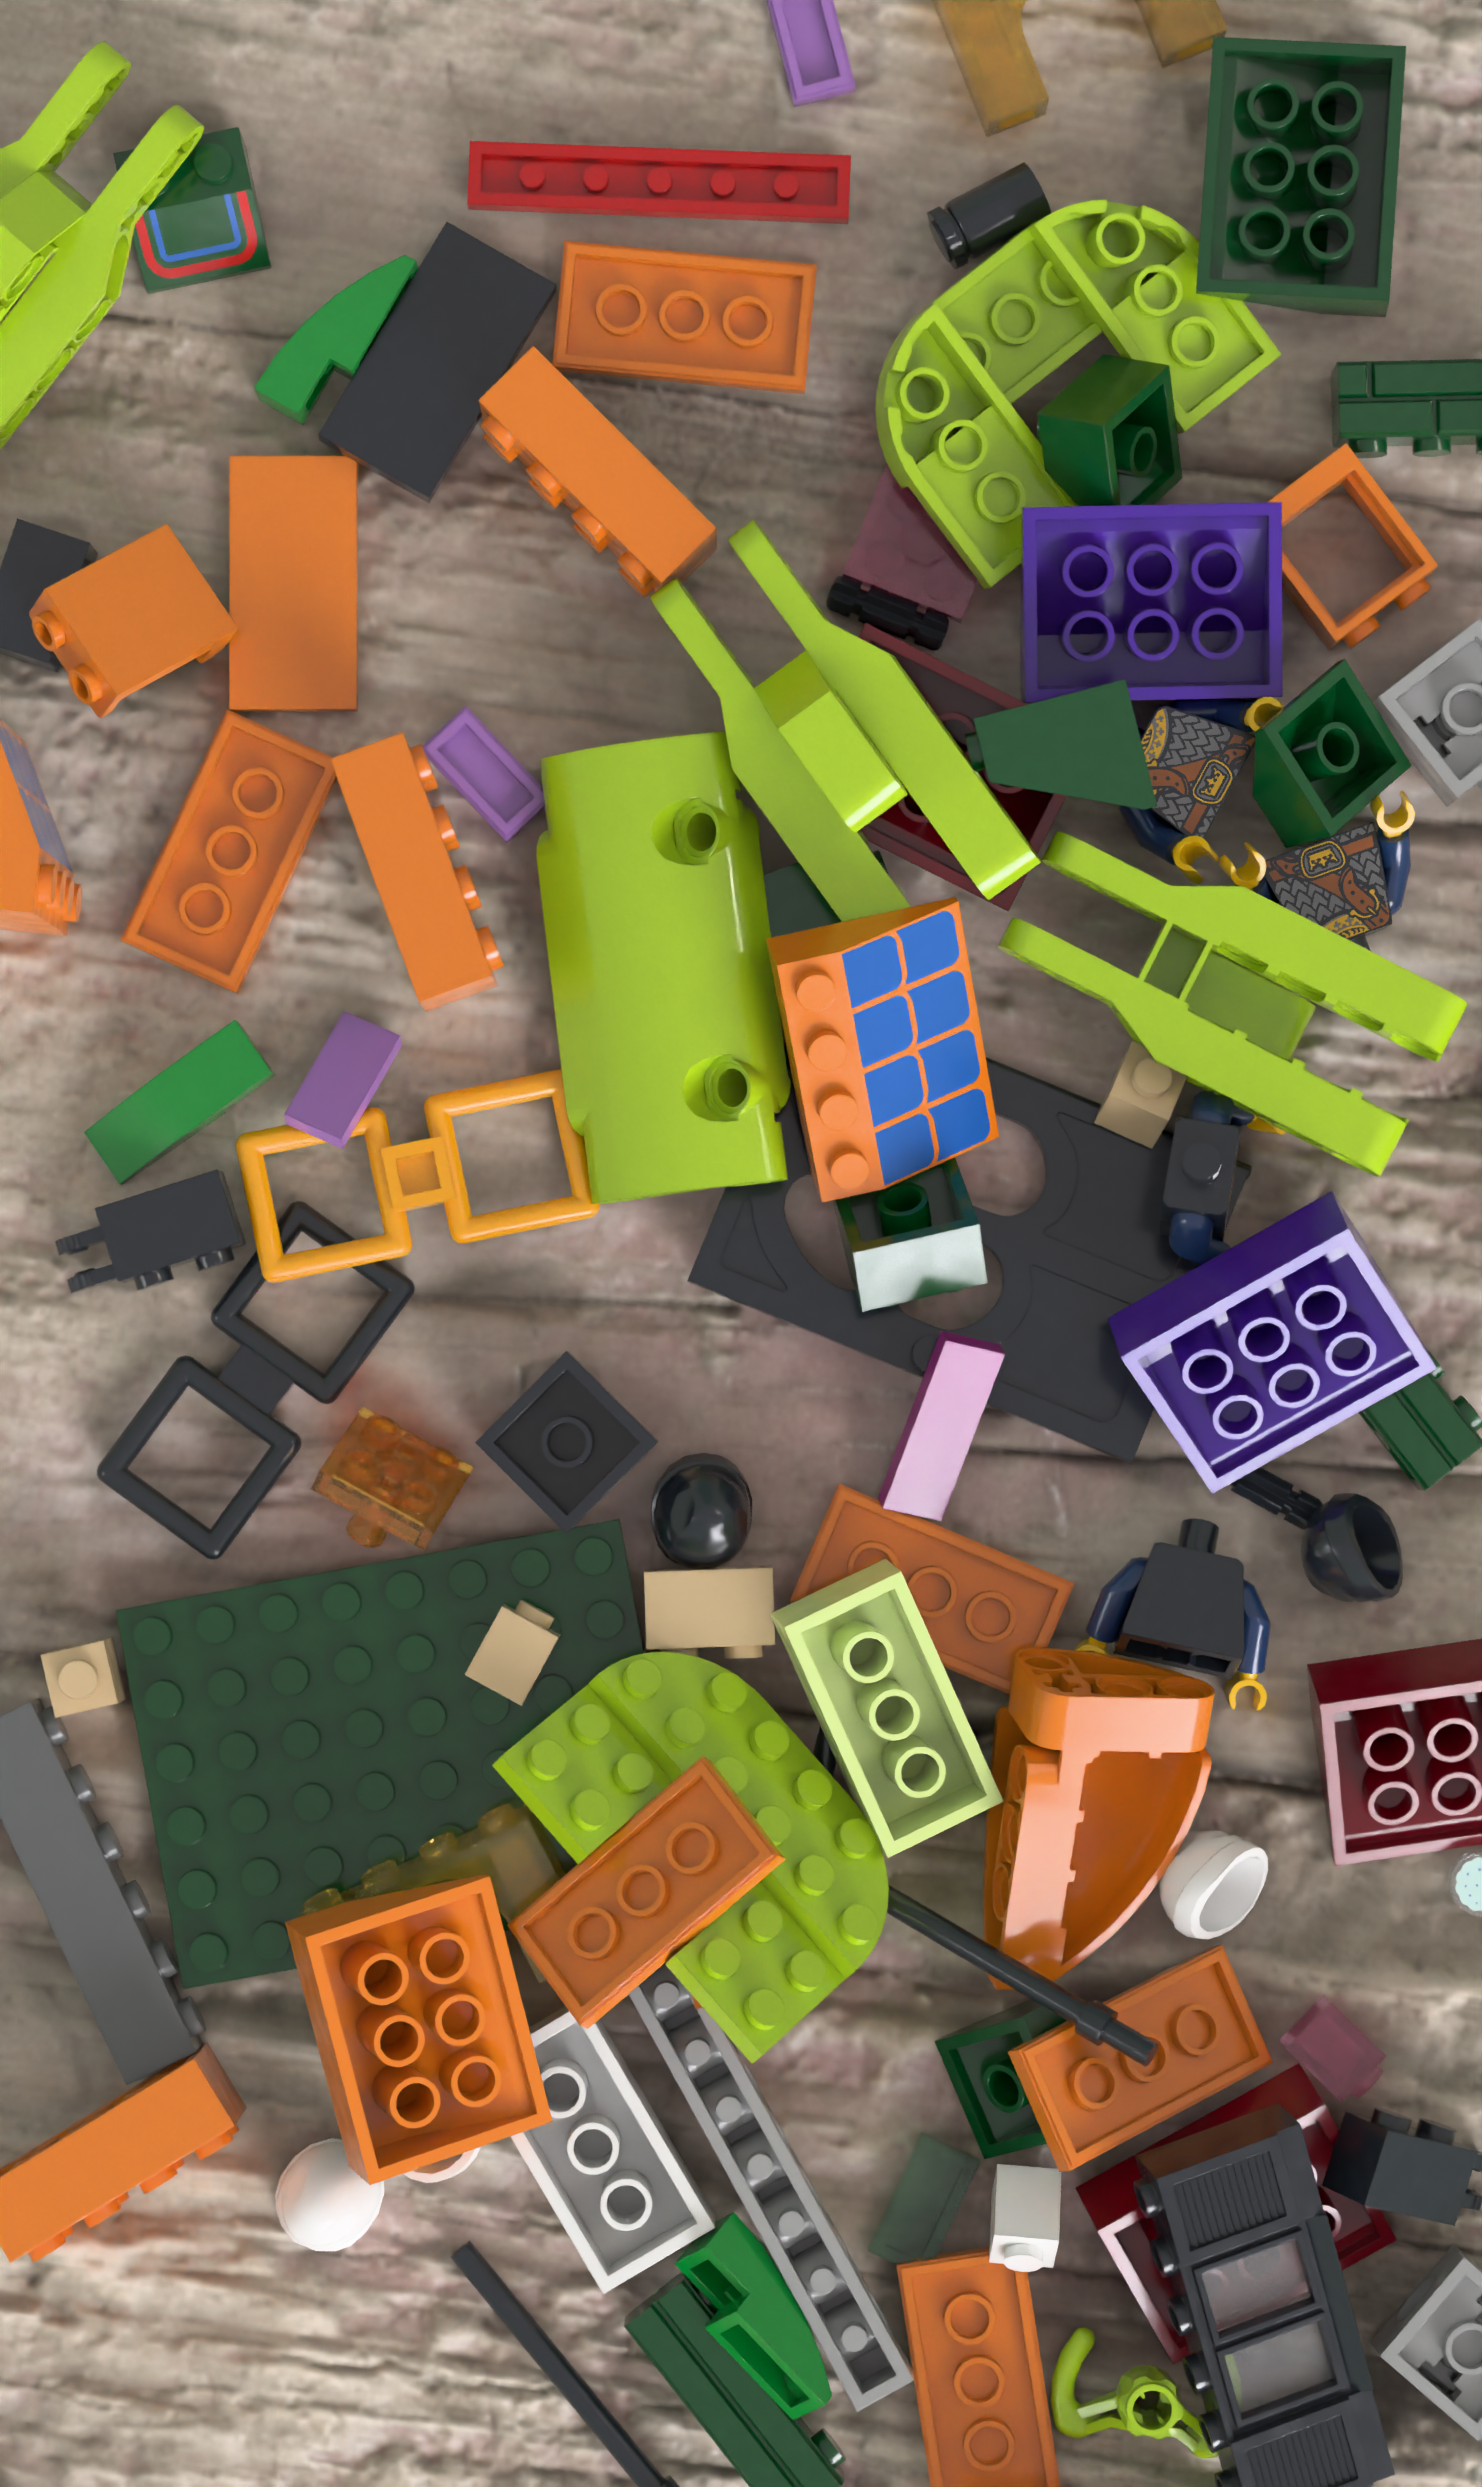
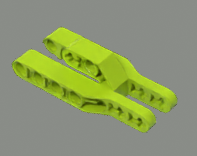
(89, 240)
(815, 763)
(1232, 1025)

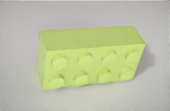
(887, 1706)

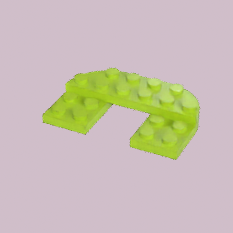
(1015, 321)
(797, 1927)

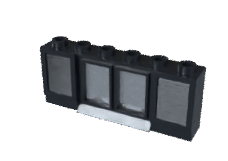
(1262, 2306)

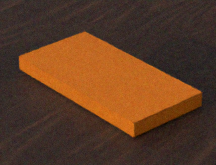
(684, 317)
(293, 583)
(231, 852)
(968, 1594)
(645, 1892)
(1099, 2097)
(977, 2372)

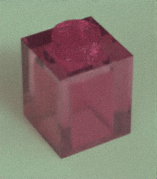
(1334, 2050)

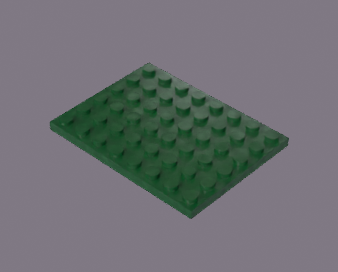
(335, 1723)

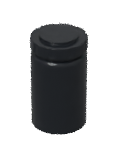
(988, 215)

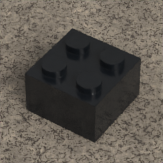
(566, 1442)

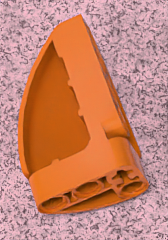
(1097, 1793)

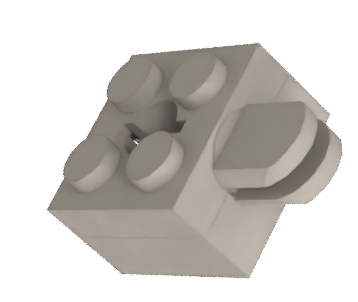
(1439, 715)
(1439, 2339)

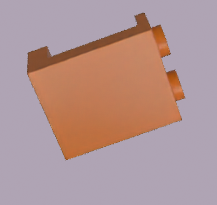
(131, 619)

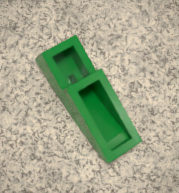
(333, 340)
(179, 1102)
(757, 2316)

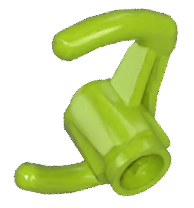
(1155, 2420)

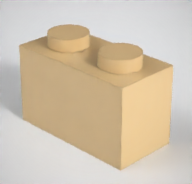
(710, 1609)

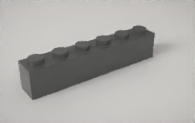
(88, 1899)

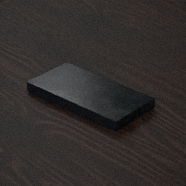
(435, 360)

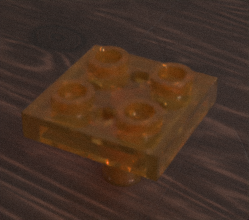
(391, 1481)

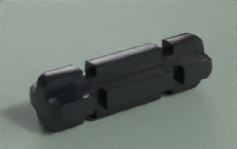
(887, 613)
(1277, 1496)

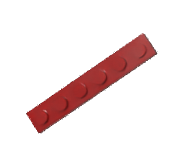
(659, 182)

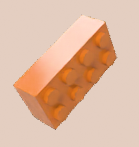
(596, 473)
(414, 872)
(113, 2150)

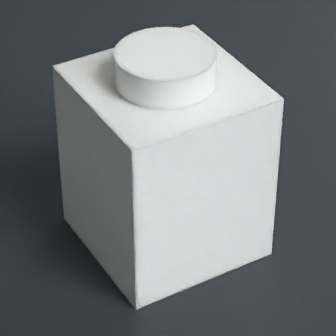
(1025, 2217)

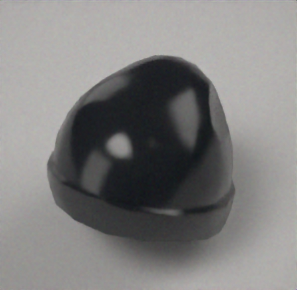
(701, 1511)
(1352, 1550)

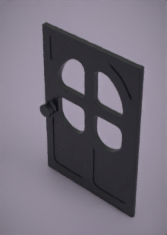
(1063, 1266)

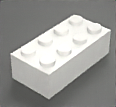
(607, 2156)

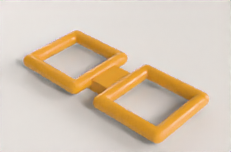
(414, 1178)

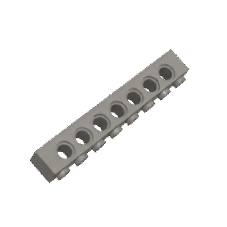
(774, 2191)

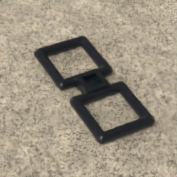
(251, 1388)

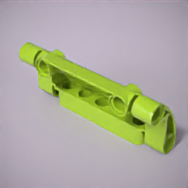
(662, 968)

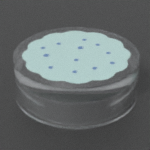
(1466, 1882)

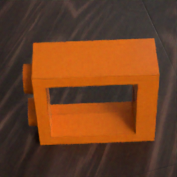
(1346, 469)

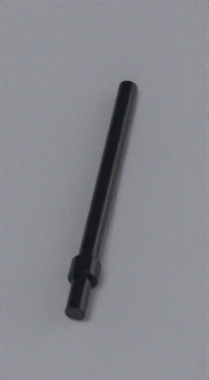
(1092, 2019)
(558, 2368)

